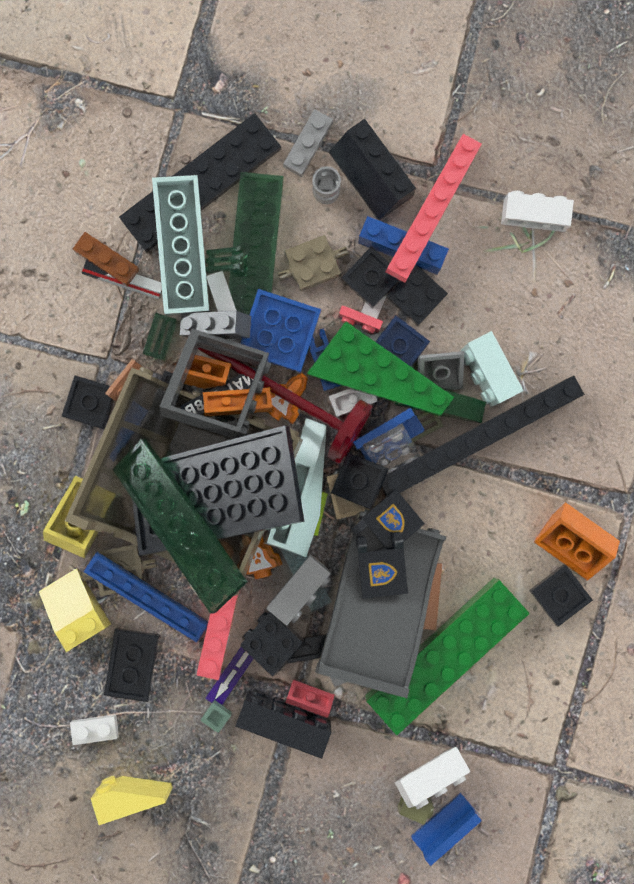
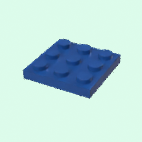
(282, 329)

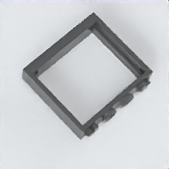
(225, 347)

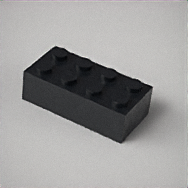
(284, 723)

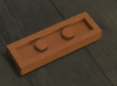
(106, 259)

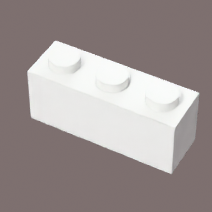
(537, 211)
(432, 778)

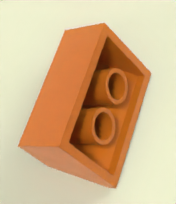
(577, 542)

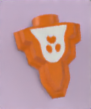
(284, 409)
(264, 561)

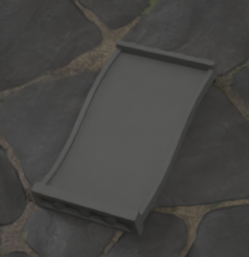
(380, 637)

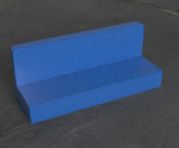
(407, 418)
(446, 828)

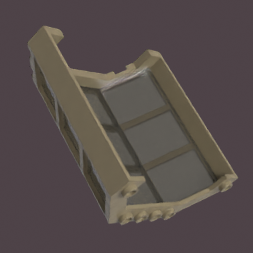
(103, 500)

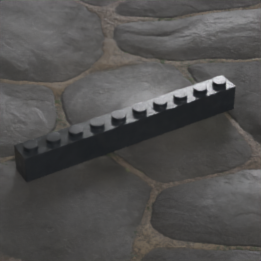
(482, 435)

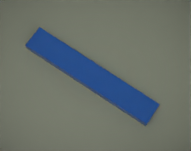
(146, 596)

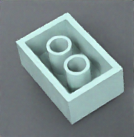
(491, 369)

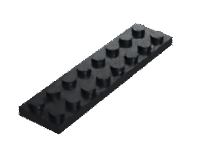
(217, 172)

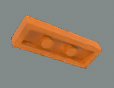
(232, 402)

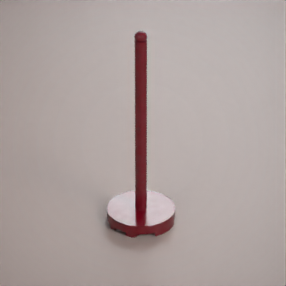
(347, 430)

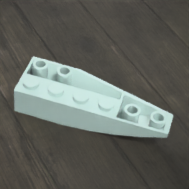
(309, 467)

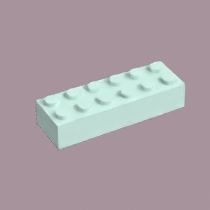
(180, 244)

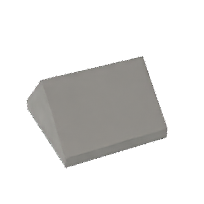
(443, 369)

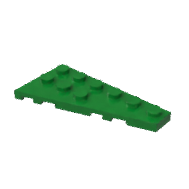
(369, 368)

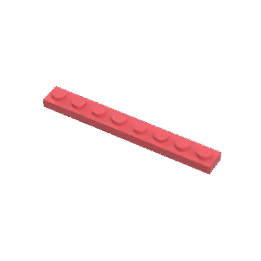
(433, 208)

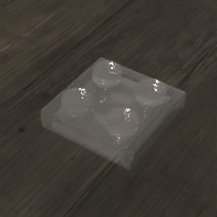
(392, 449)

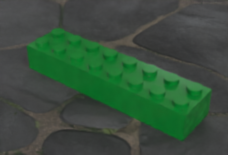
(451, 653)

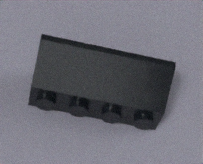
(372, 170)

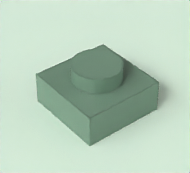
(216, 716)

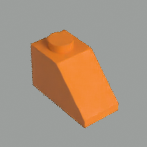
(207, 372)

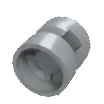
(326, 185)

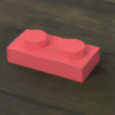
(368, 323)
(310, 698)

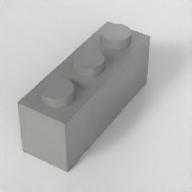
(299, 590)

